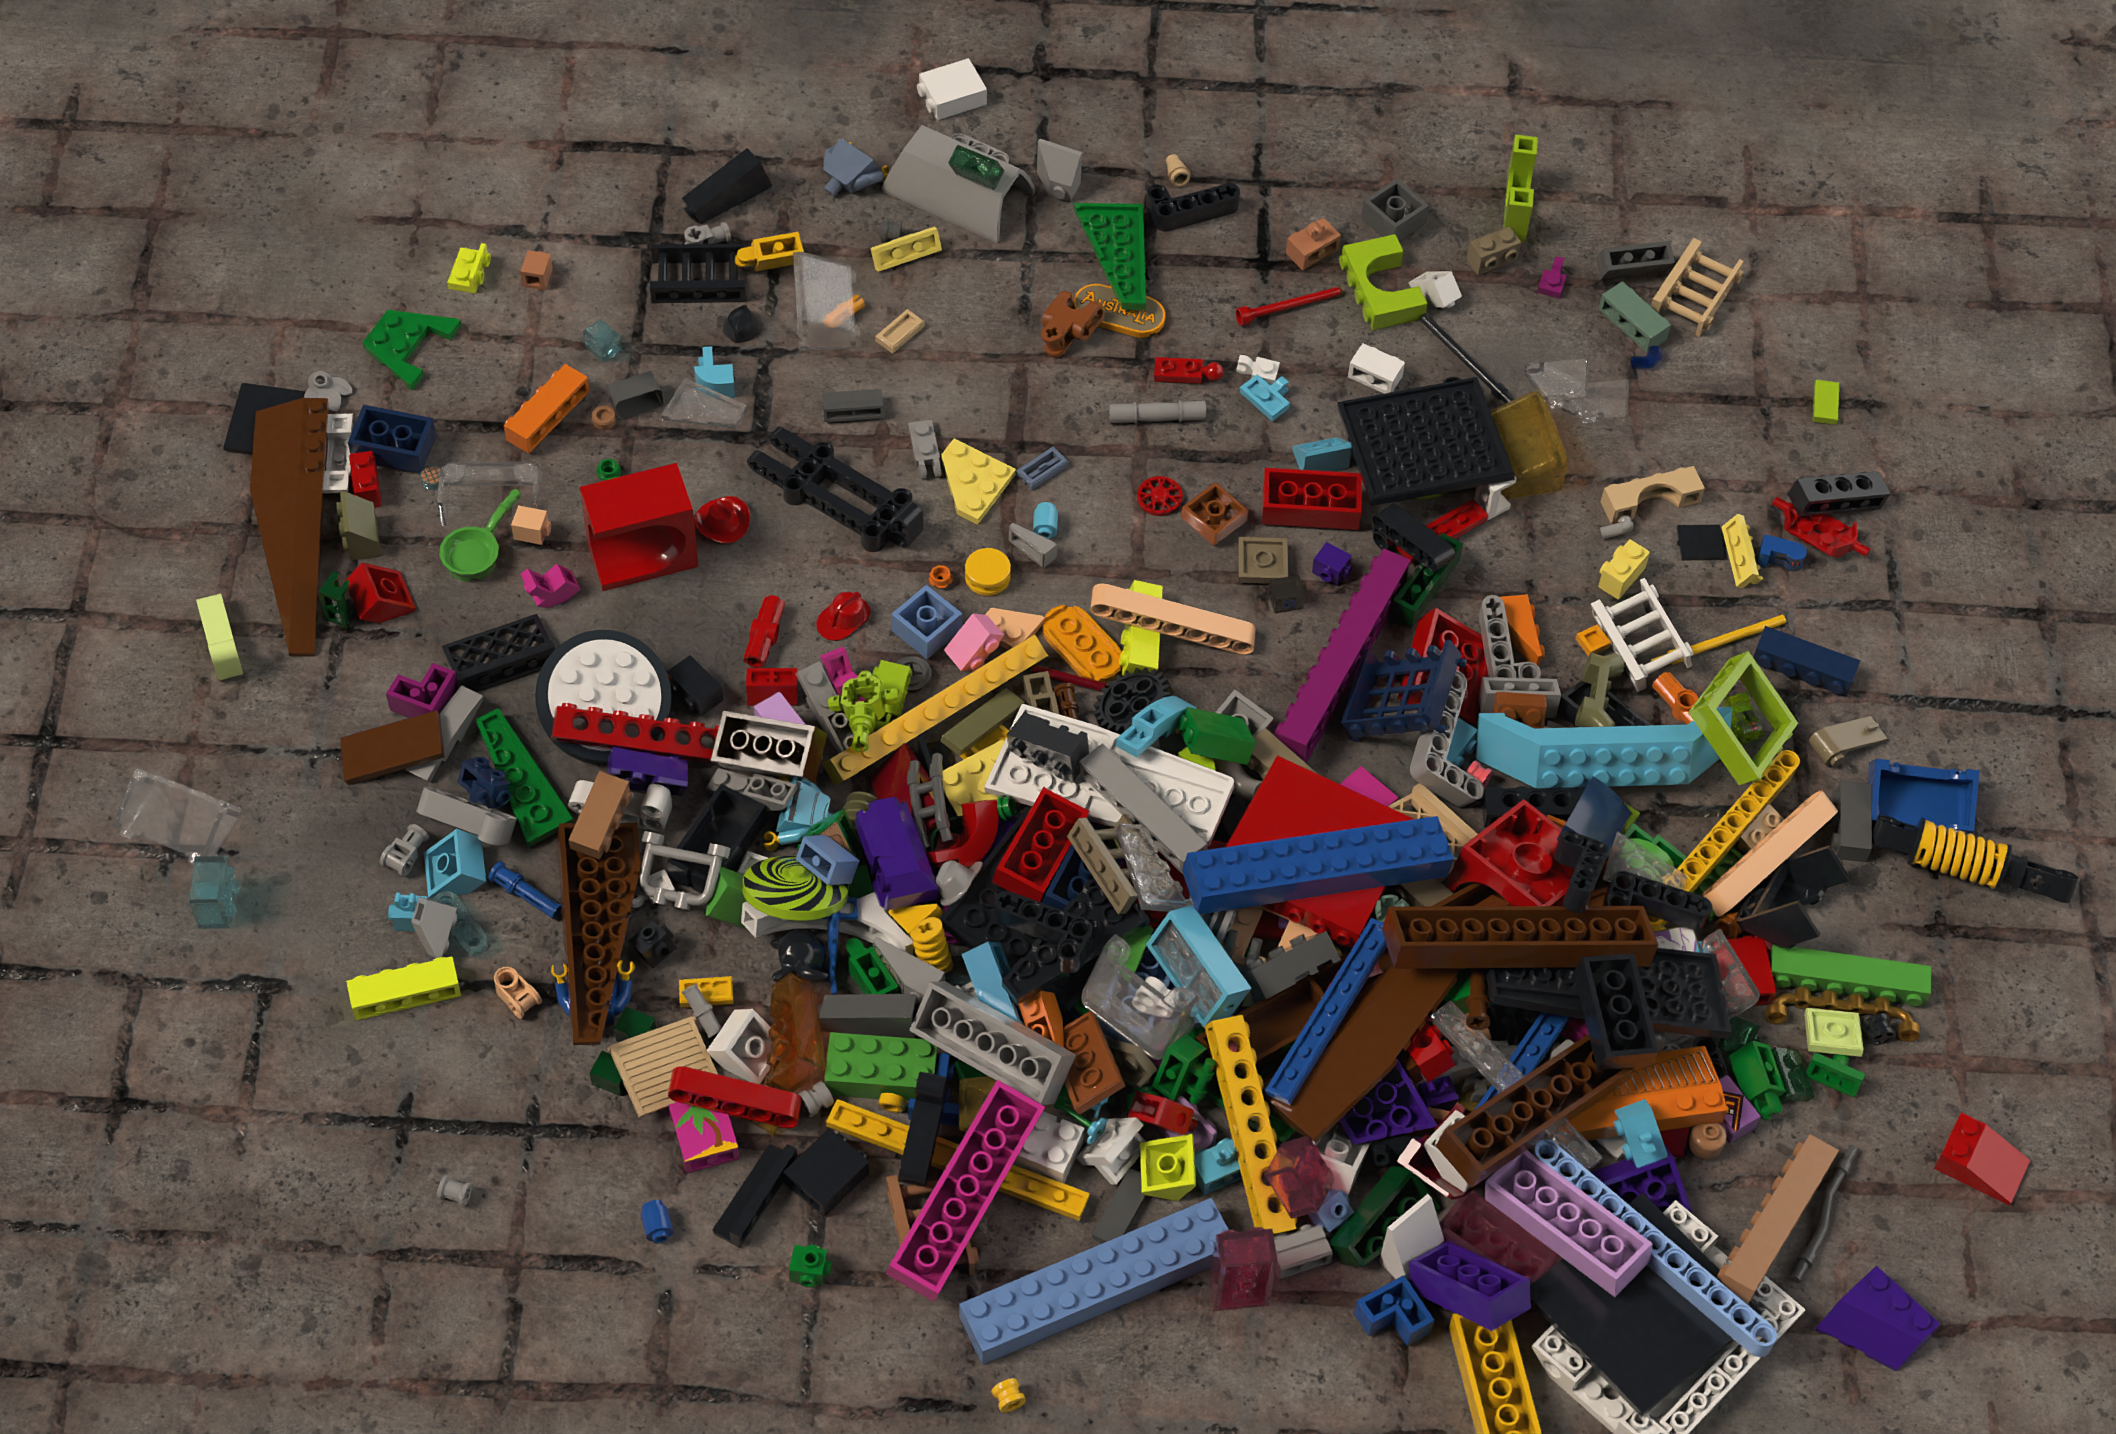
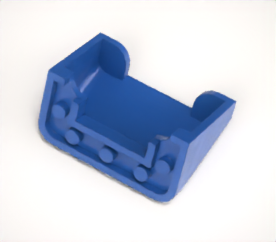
(1924, 792)

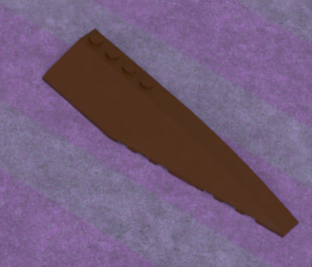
(290, 510)
(1366, 1044)

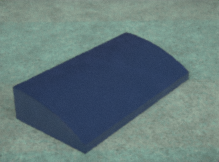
(1598, 814)

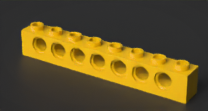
(1239, 1114)

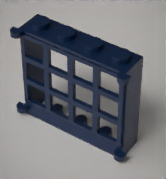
(1430, 710)

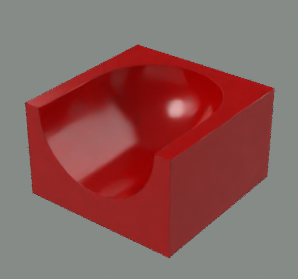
(639, 526)

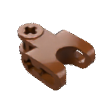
(1065, 324)

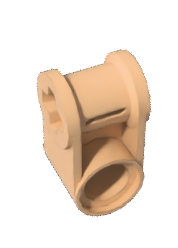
(518, 995)

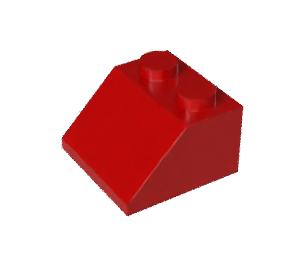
(379, 593)

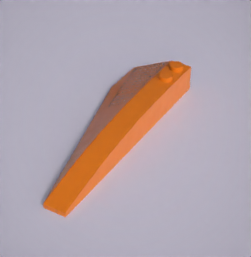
(1677, 1086)

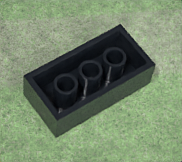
(1616, 1011)

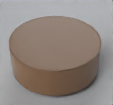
(604, 417)

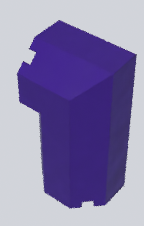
(895, 854)

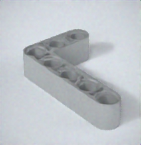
(1429, 758)

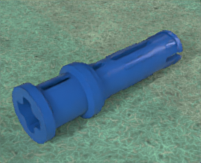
(515, 884)

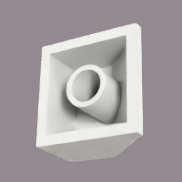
(743, 1046)

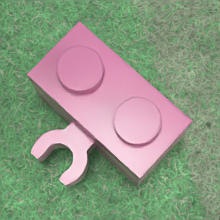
(974, 642)

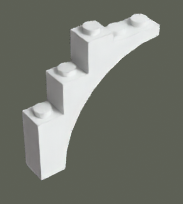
(871, 922)

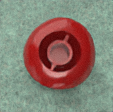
(723, 519)

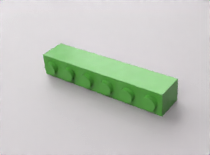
(1851, 975)

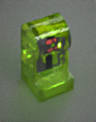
(1744, 721)

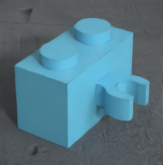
(1640, 1133)
(1217, 1166)

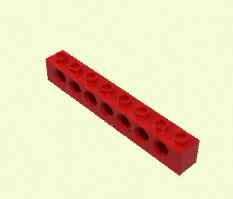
(564, 731)

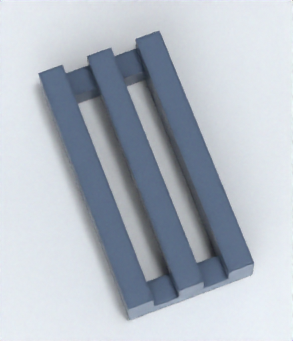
(1044, 471)

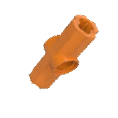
(1675, 696)

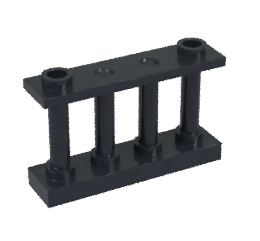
(701, 290)

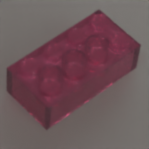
(1495, 1236)
(1243, 1269)

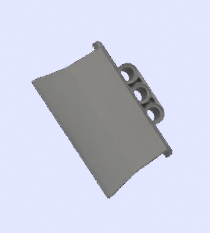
(928, 182)

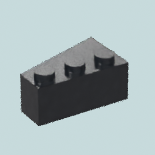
(1048, 745)

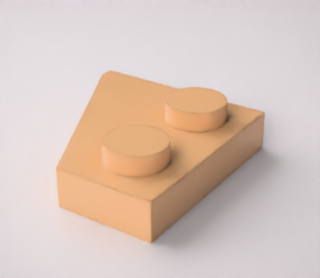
(1015, 625)

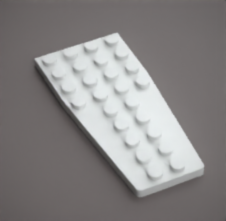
(1188, 787)

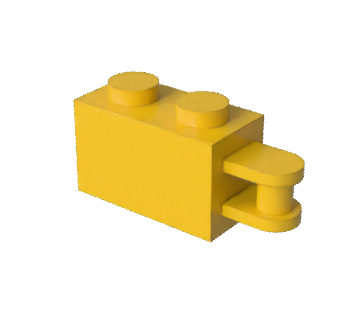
(770, 252)

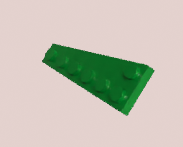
(532, 797)

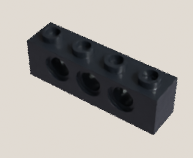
(1838, 493)
(1495, 798)

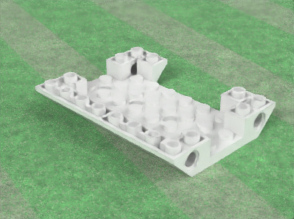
(1698, 1393)

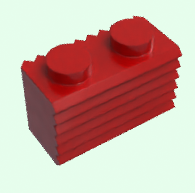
(365, 477)

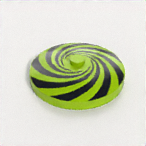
(791, 891)

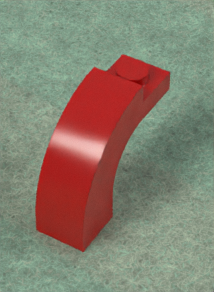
(977, 837)

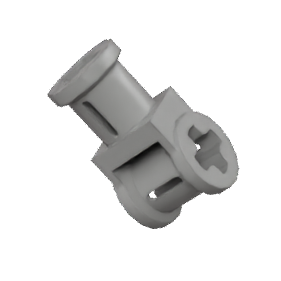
(704, 235)
(403, 852)

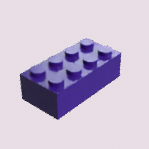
(1470, 1285)

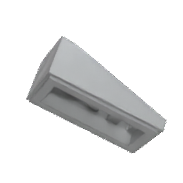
(1033, 545)

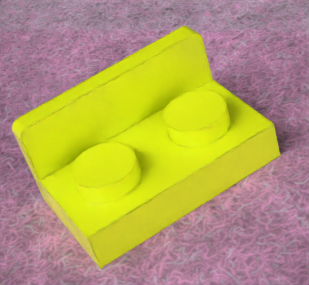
(469, 269)

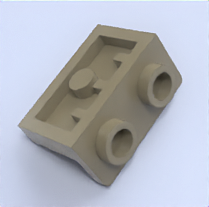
(1132, 1062)

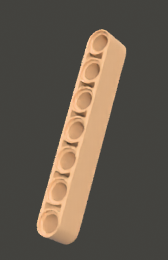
(1173, 619)
(1770, 853)

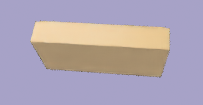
(900, 331)

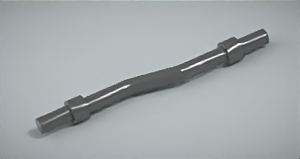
(1807, 1256)

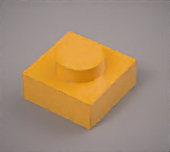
(1593, 640)

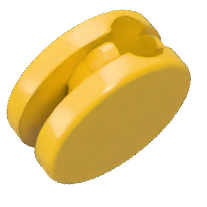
(987, 571)

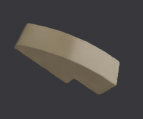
(1039, 692)

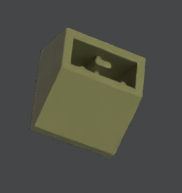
(358, 527)

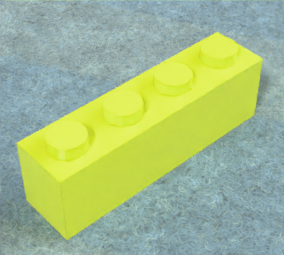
(1140, 644)
(403, 988)

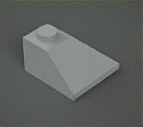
(1059, 169)

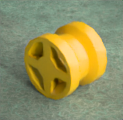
(1008, 1395)

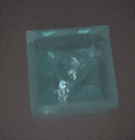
(213, 892)

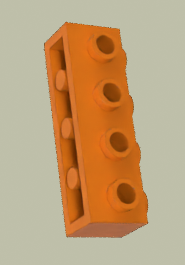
(546, 408)

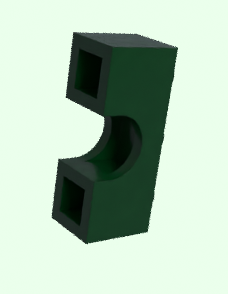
(604, 1071)

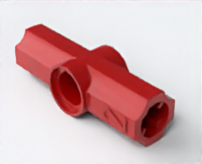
(764, 631)

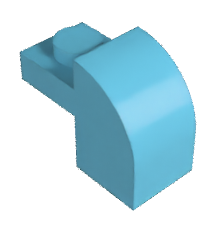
(714, 376)

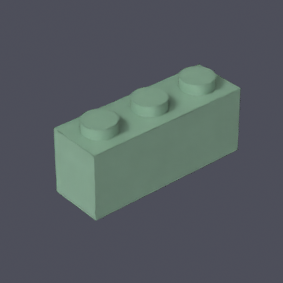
(1634, 316)

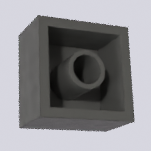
(1394, 210)

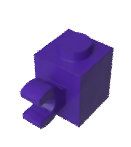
(1439, 1093)

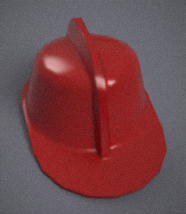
(843, 616)

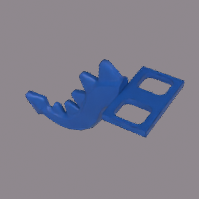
(833, 930)

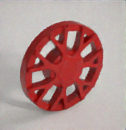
(1159, 495)

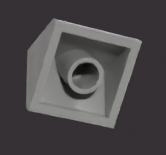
(1241, 707)

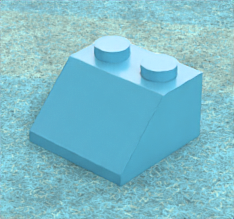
(455, 864)

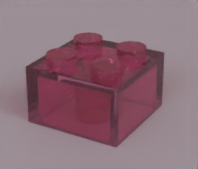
(1300, 1177)

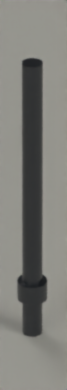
(1498, 390)

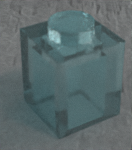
(602, 340)

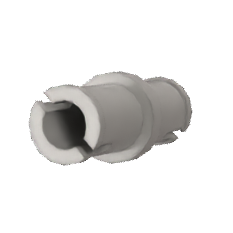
(702, 1010)

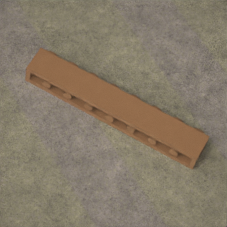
(1778, 1219)

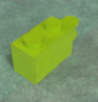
(892, 676)

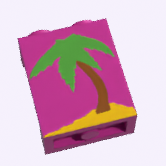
(703, 1136)

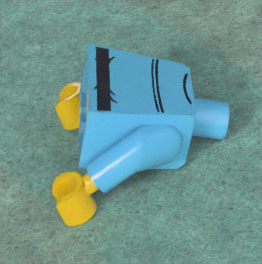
(804, 810)

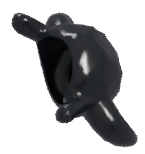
(801, 954)

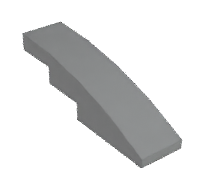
(454, 724)

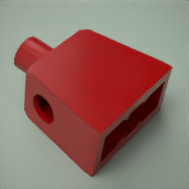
(1169, 1115)

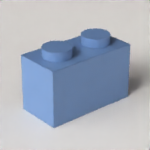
(827, 860)

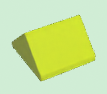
(1168, 1167)

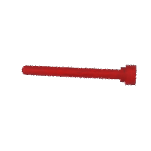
(1246, 314)

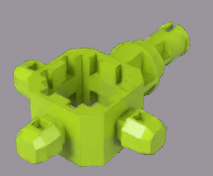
(862, 714)

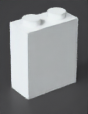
(952, 89)

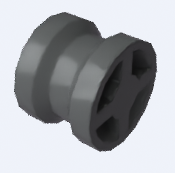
(890, 230)

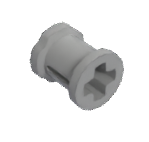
(454, 1190)

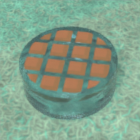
(430, 477)

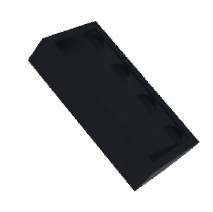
(1616, 709)

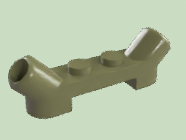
(1598, 672)

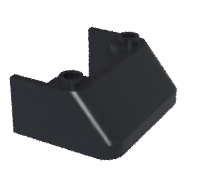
(1776, 904)

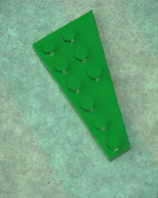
(1118, 243)

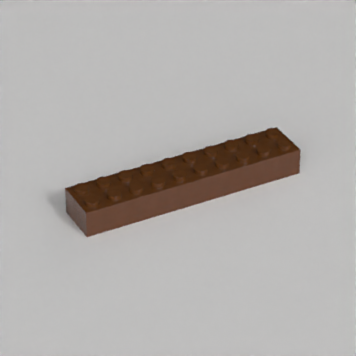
(1514, 936)

